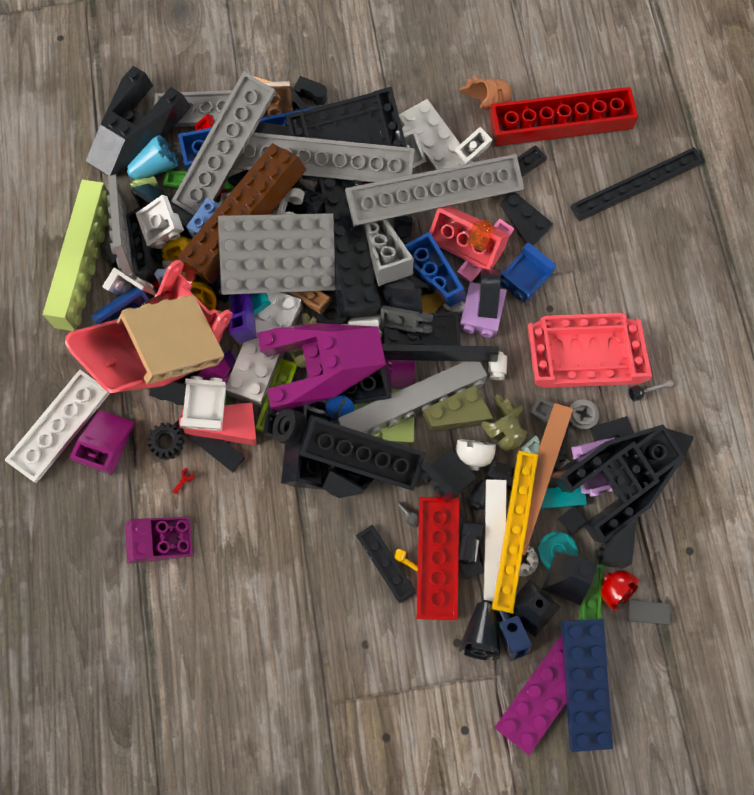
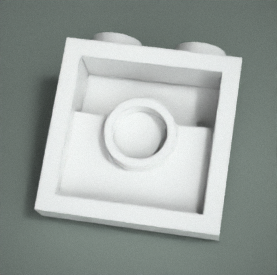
(159, 223)

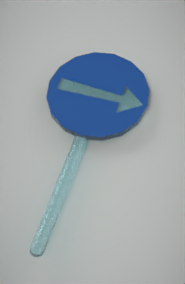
(339, 406)

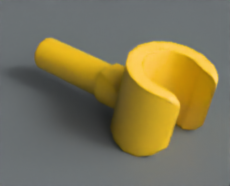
(400, 557)

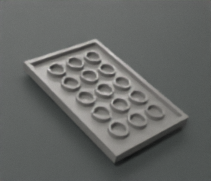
(276, 253)

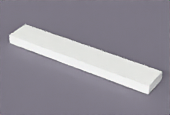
(494, 532)

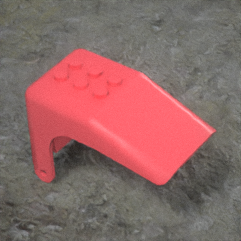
(110, 352)

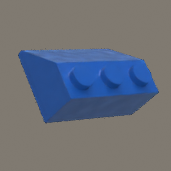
(132, 298)

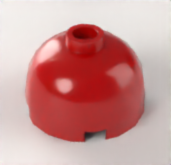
(618, 588)

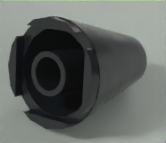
(482, 633)

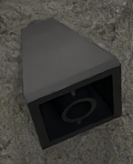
(531, 616)

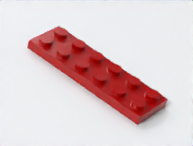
(438, 559)

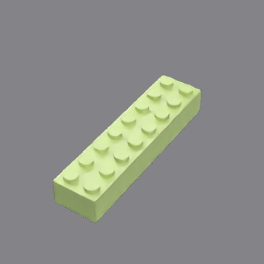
(78, 257)

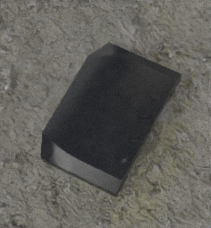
(360, 119)

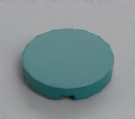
(555, 542)

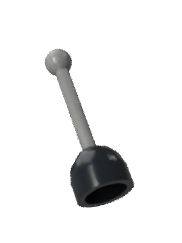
(637, 392)

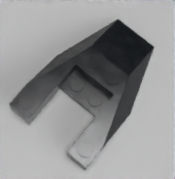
(127, 132)
(635, 469)

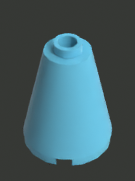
(152, 160)

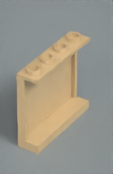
(172, 338)

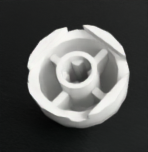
(475, 453)

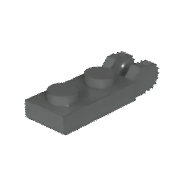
(405, 319)

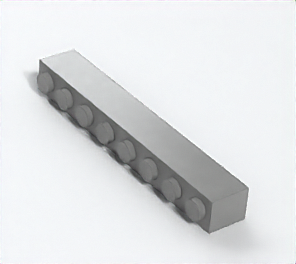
(415, 398)

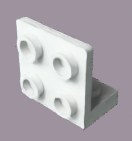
(120, 283)

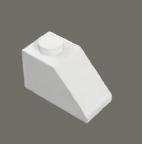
(473, 146)

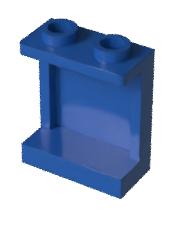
(527, 273)

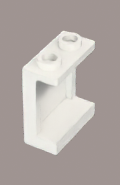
(204, 404)

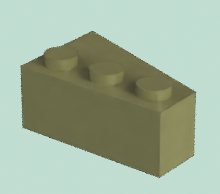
(458, 411)

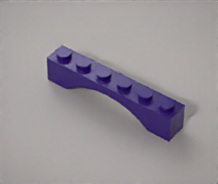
(242, 323)

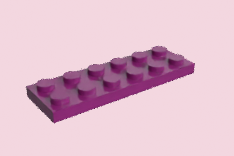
(536, 702)

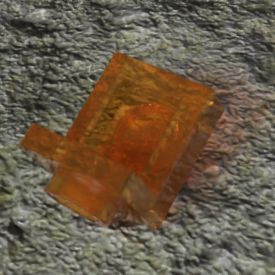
(480, 234)

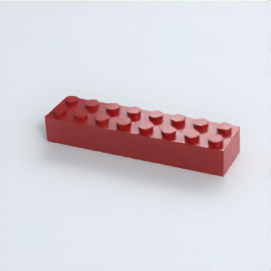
(563, 116)

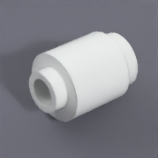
(498, 369)

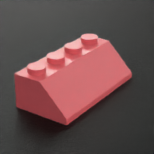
(452, 230)

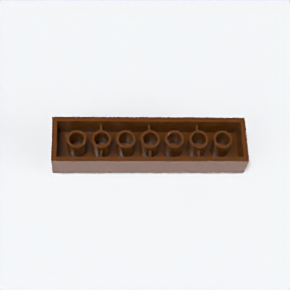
(254, 195)

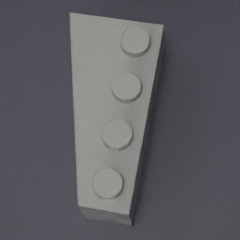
(387, 252)

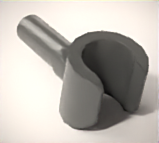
(413, 519)

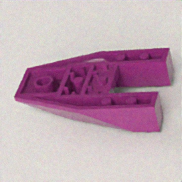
(333, 356)

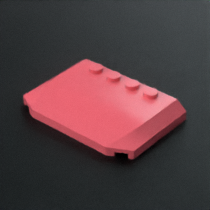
(588, 351)

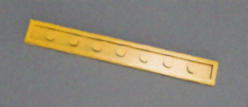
(515, 532)

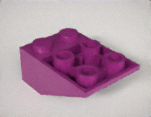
(102, 442)
(158, 539)

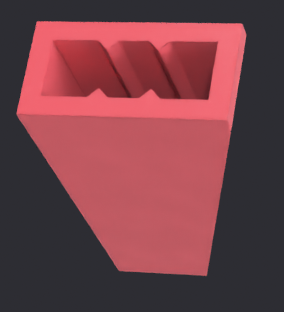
(237, 425)

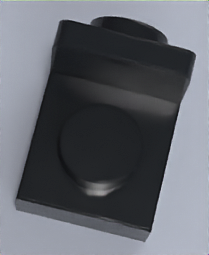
(403, 228)

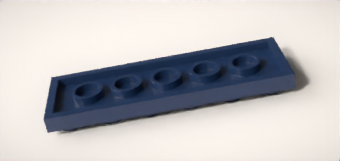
(586, 685)

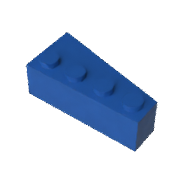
(435, 270)

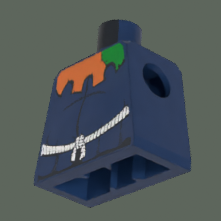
(517, 642)

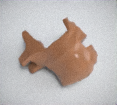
(488, 91)

